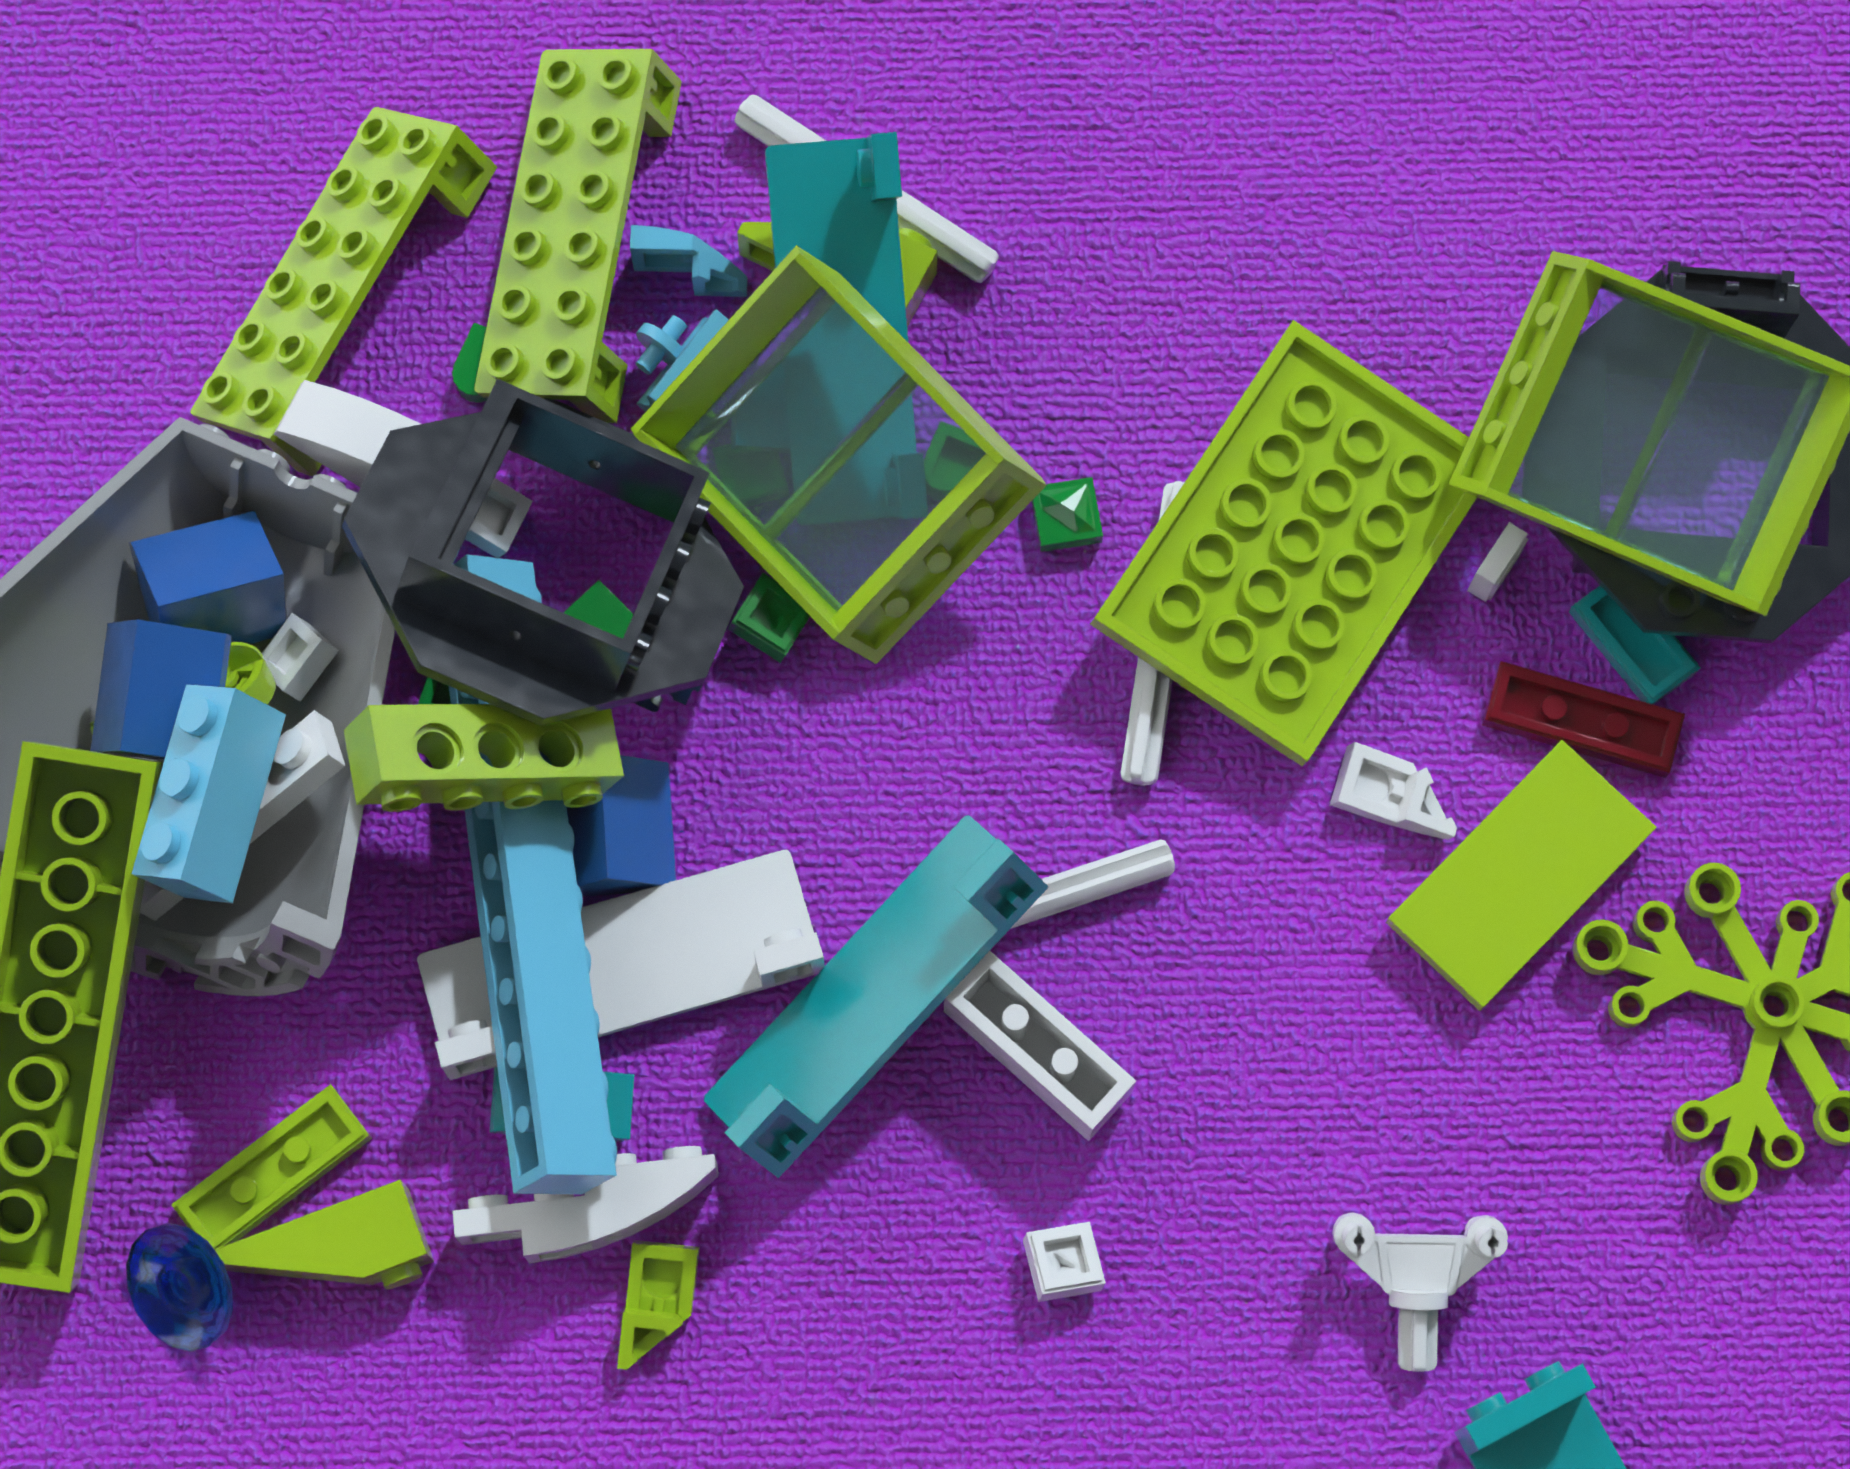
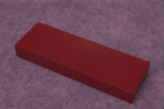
(1584, 718)

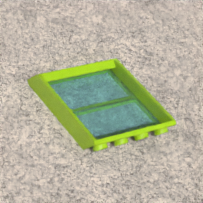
(1659, 431)
(839, 455)

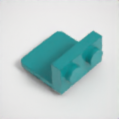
(1542, 1428)

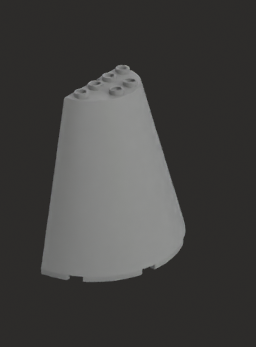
(51, 660)

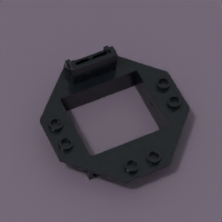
(1815, 570)
(499, 642)

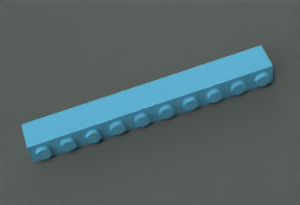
(538, 975)

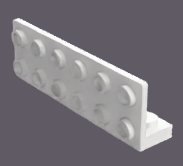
(649, 955)

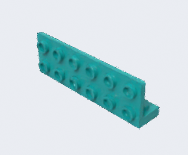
(843, 210)
(873, 995)

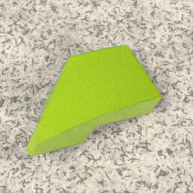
(657, 1296)

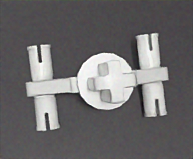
(1419, 1274)

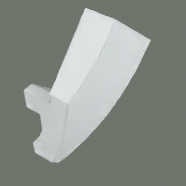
(1389, 792)

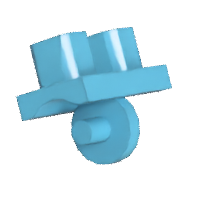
(663, 345)

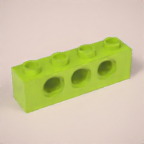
(389, 772)

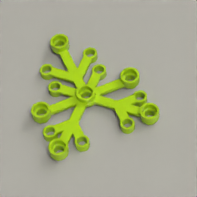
(1675, 973)

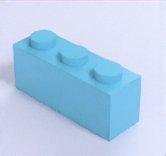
(209, 793)

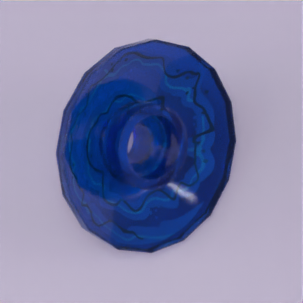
(179, 1287)

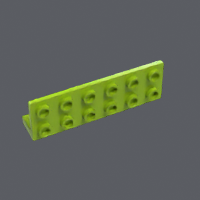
(571, 223)
(334, 267)

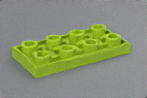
(1520, 875)

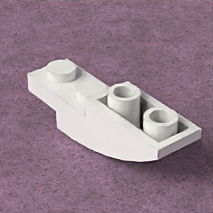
(347, 437)
(570, 1225)

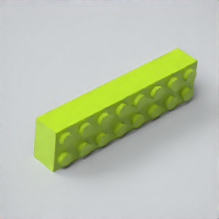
(63, 993)

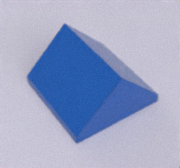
(213, 578)
(145, 682)
(627, 835)

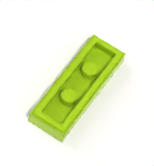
(272, 1170)

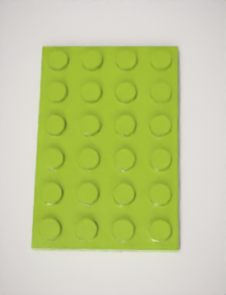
(1293, 544)

